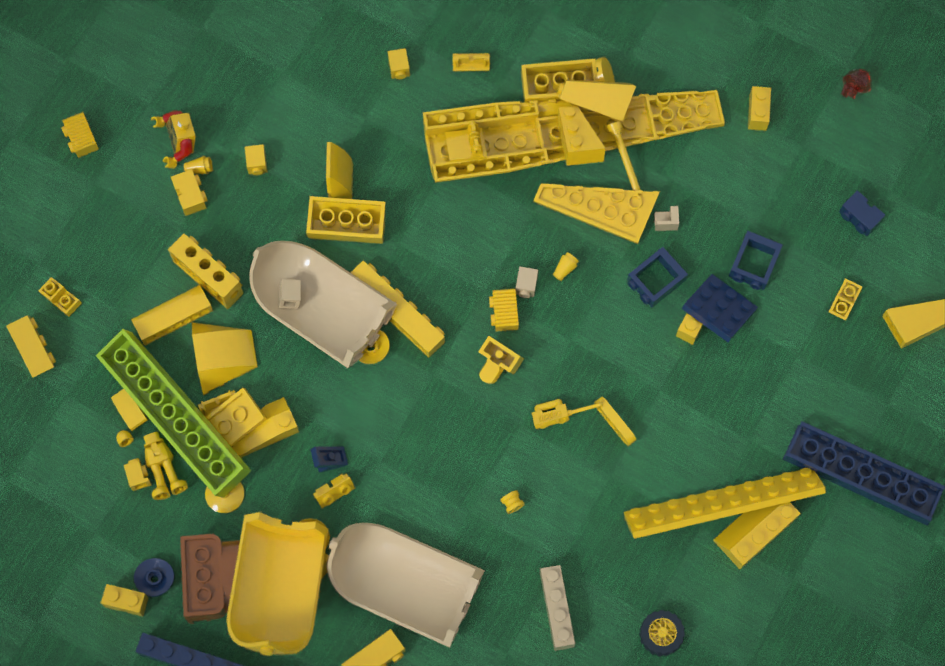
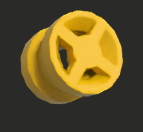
(512, 502)

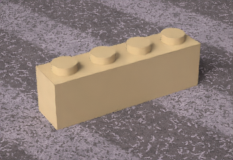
(557, 608)

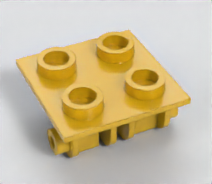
(466, 143)

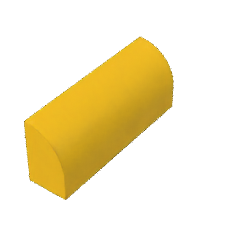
(172, 315)

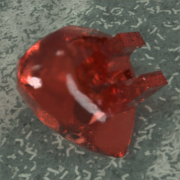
(856, 81)

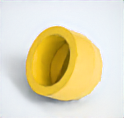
(124, 438)

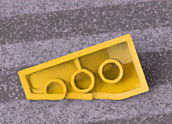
(276, 427)

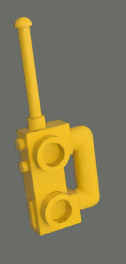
(557, 416)

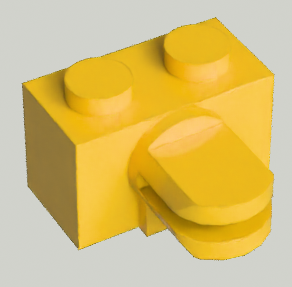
(498, 359)

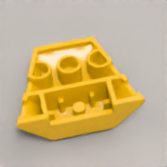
(339, 172)
(222, 354)

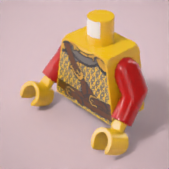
(180, 133)

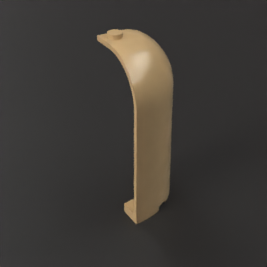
(335, 306)
(403, 580)

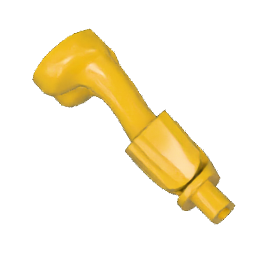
(158, 455)

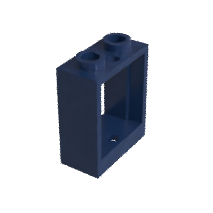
(762, 244)
(671, 266)

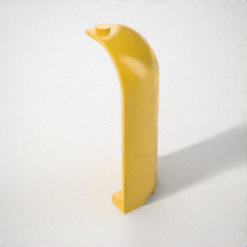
(276, 584)

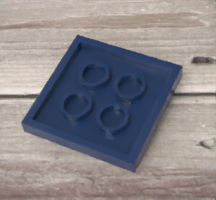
(719, 308)

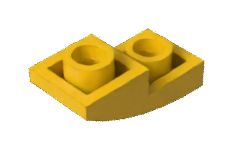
(60, 297)
(845, 299)
(129, 410)

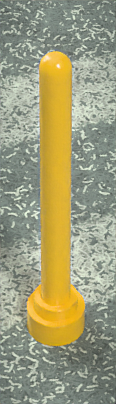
(615, 129)

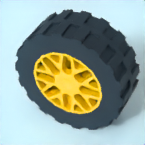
(662, 633)

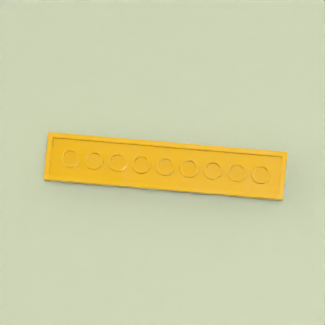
(723, 502)

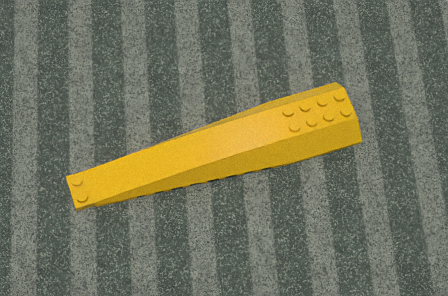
(529, 133)

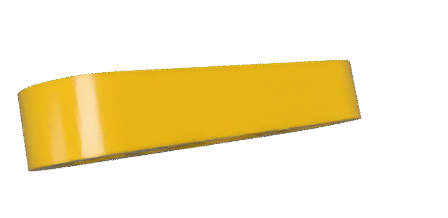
(615, 422)

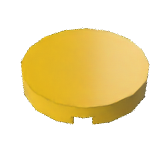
(605, 70)

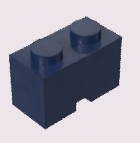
(861, 214)

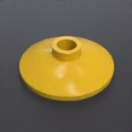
(379, 353)
(228, 503)

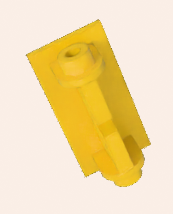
(471, 62)
(210, 405)
(341, 486)

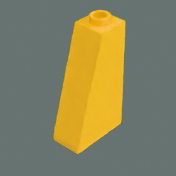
(601, 97)
(915, 321)

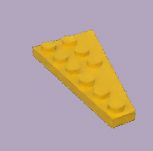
(608, 209)

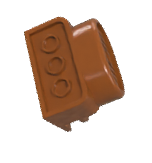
(207, 576)

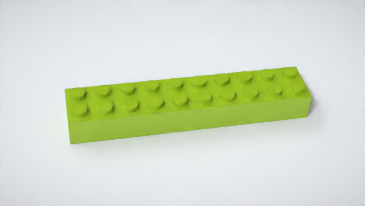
(173, 413)

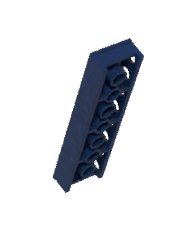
(864, 473)

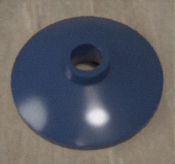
(153, 568)

